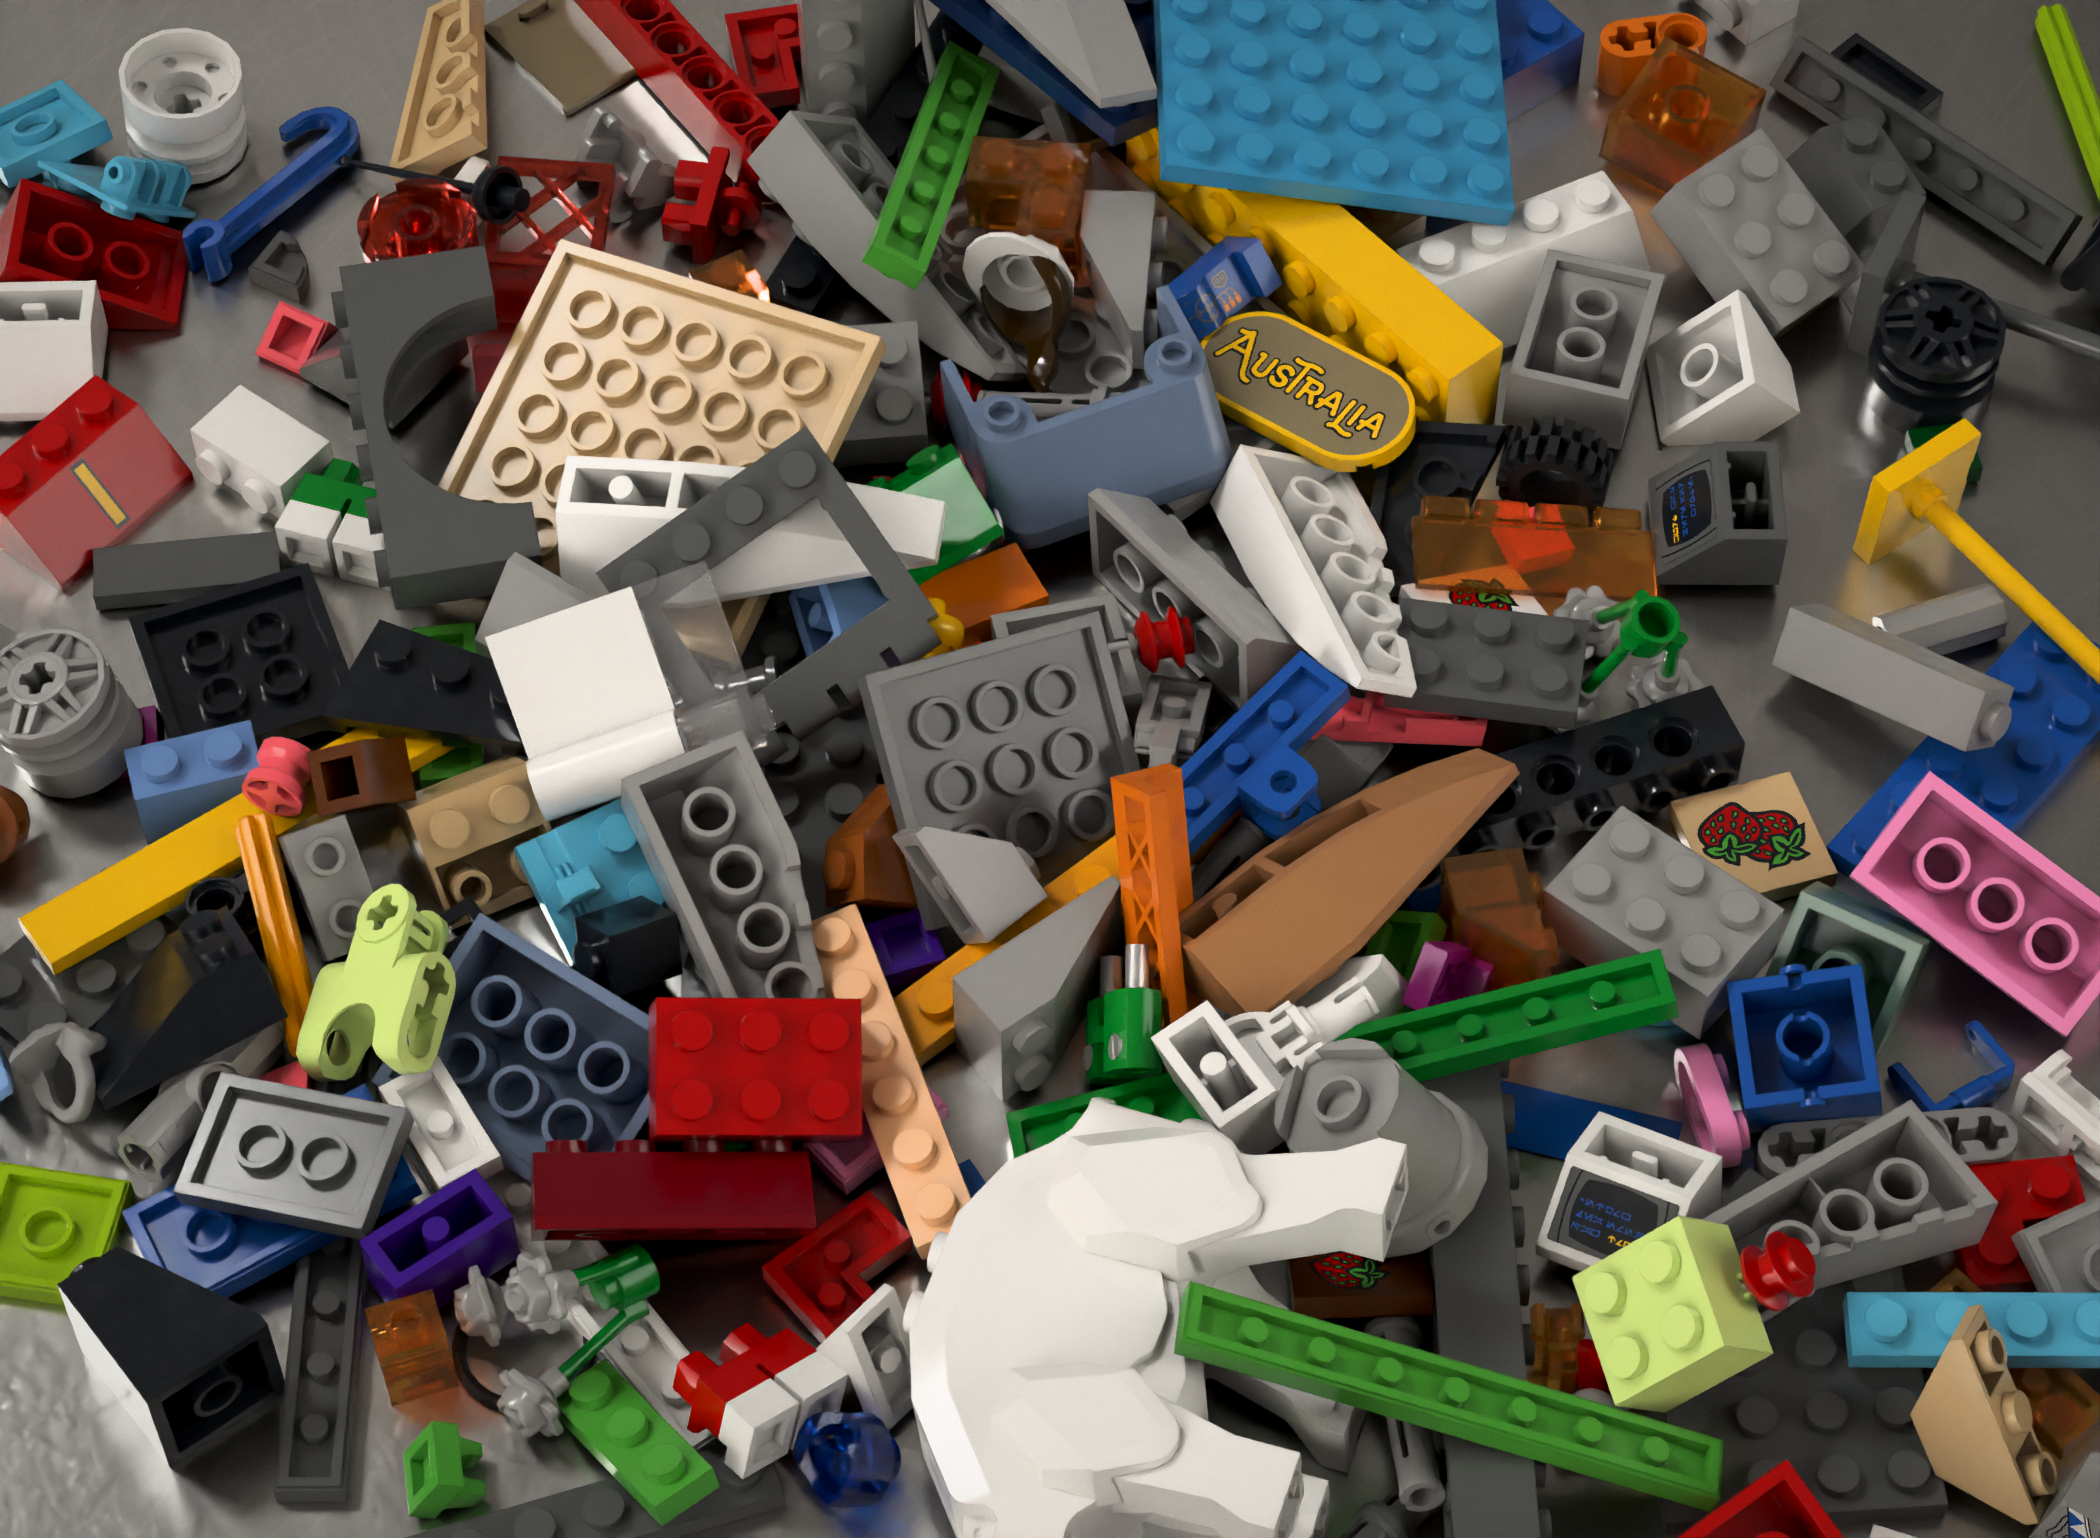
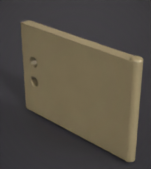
(561, 52)

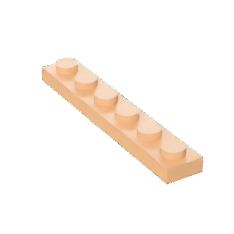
(893, 1084)

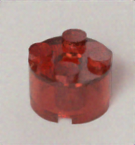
(416, 220)

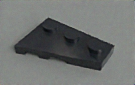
(1438, 462)

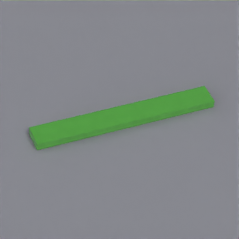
(1449, 1396)

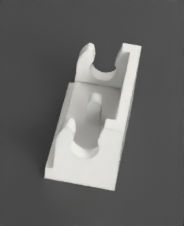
(2061, 1114)

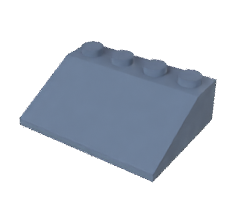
(541, 1049)

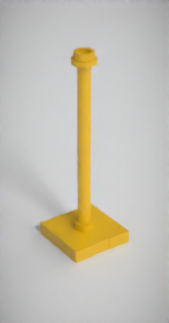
(1925, 492)

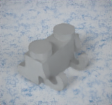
(637, 168)

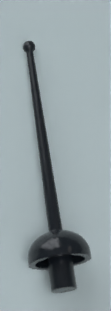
(494, 194)

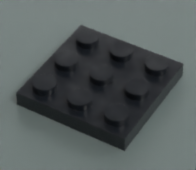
(244, 656)

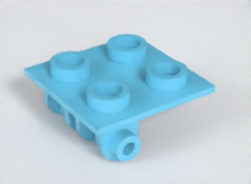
(129, 186)

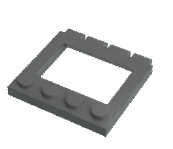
(749, 507)

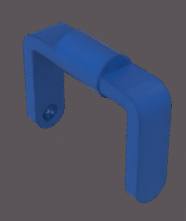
(1974, 1093)

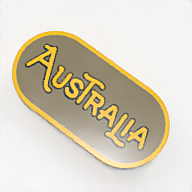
(1309, 392)

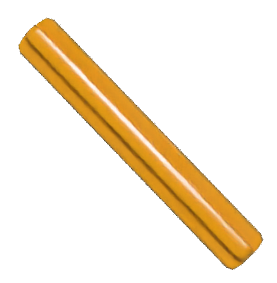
(276, 920)

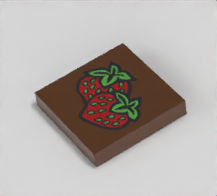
(1359, 1286)

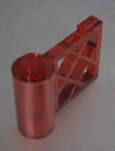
(518, 273)

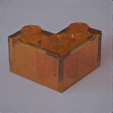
(1030, 190)

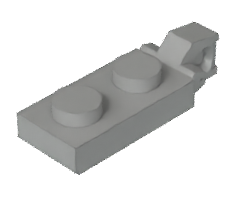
(1172, 719)

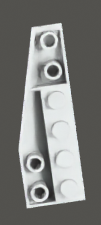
(620, 501)

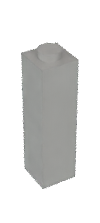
(1894, 677)

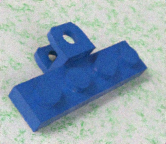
(1255, 759)

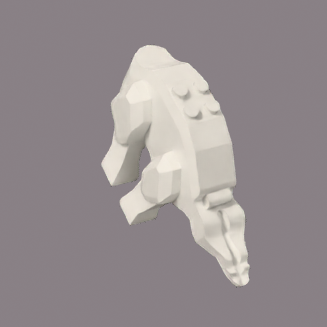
(1056, 1321)

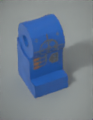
(1224, 283)

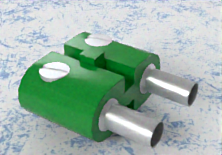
(1123, 1022)

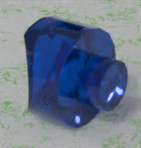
(851, 1465)

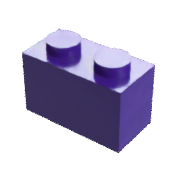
(440, 1241)

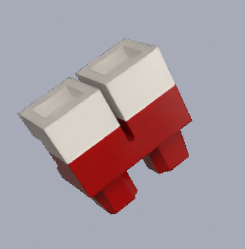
(758, 1394)

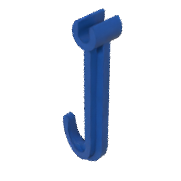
(214, 241)

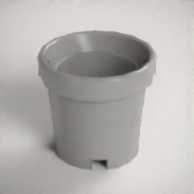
(1368, 1096)

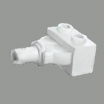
(1239, 1064)

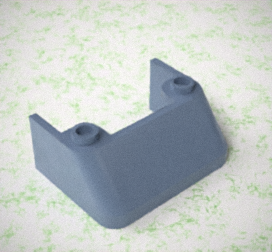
(1142, 442)

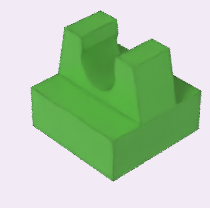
(435, 1471)

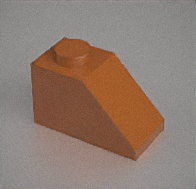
(865, 861)

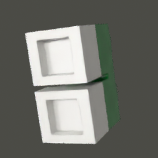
(330, 525)

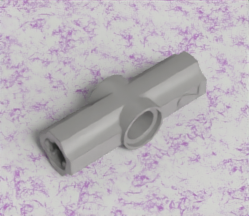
(170, 1122)

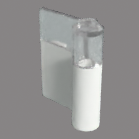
(624, 687)

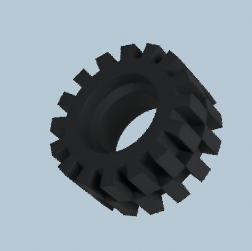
(1574, 453)

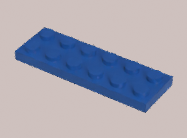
(2047, 737)

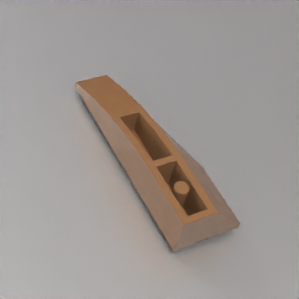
(1331, 884)

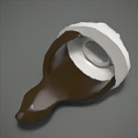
(1024, 296)

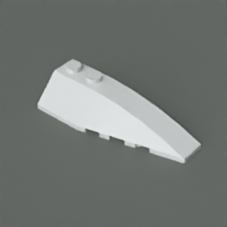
(1317, 564)

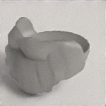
(46, 1064)

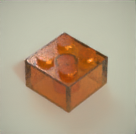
(1679, 116)

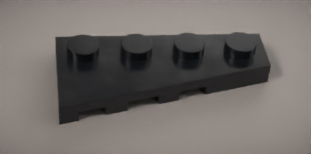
(423, 689)

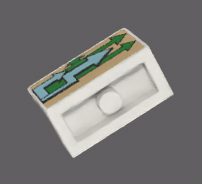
(445, 1131)

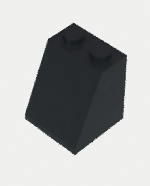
(171, 1350)

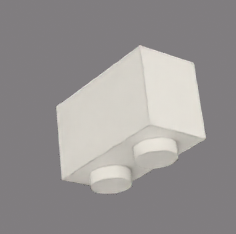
(257, 450)

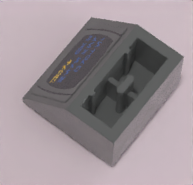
(1720, 517)

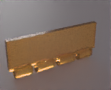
(1542, 558)

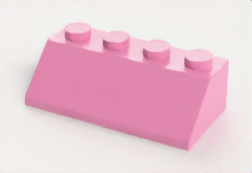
(1989, 901)

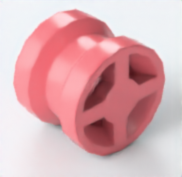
(280, 777)

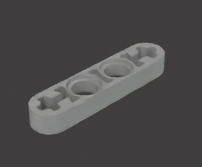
(1963, 1123)

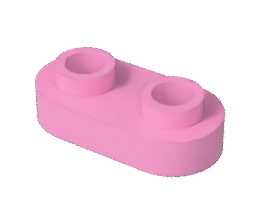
(1704, 1090)

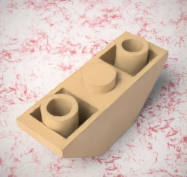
(1982, 1427)

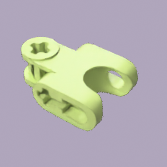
(385, 990)

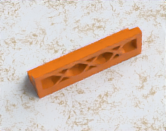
(1155, 876)

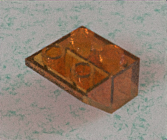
(1495, 912)

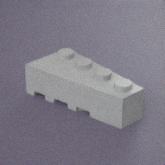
(1869, 1201)

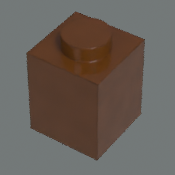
(361, 776)

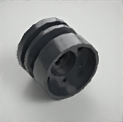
(1934, 354)

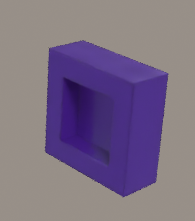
(905, 947)

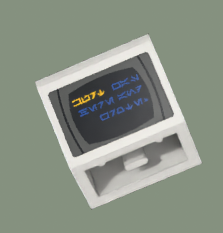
(1621, 1187)

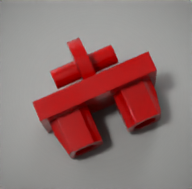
(715, 205)

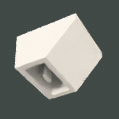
(48, 344)

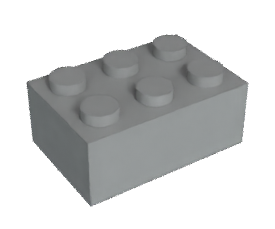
(1758, 231)
(1649, 892)

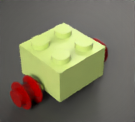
(1683, 1311)

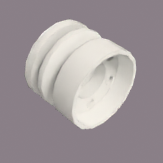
(185, 102)

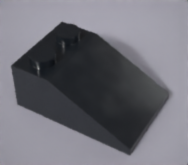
(183, 1006)

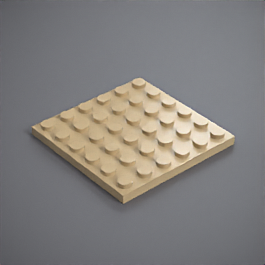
(653, 370)

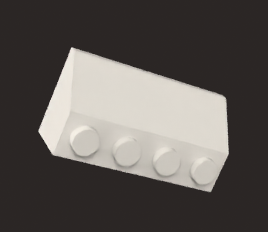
(1497, 267)

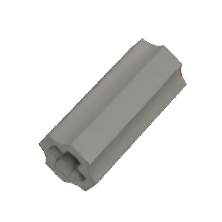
(1950, 620)

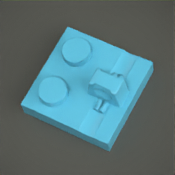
(47, 127)
(586, 869)

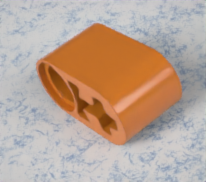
(1631, 42)

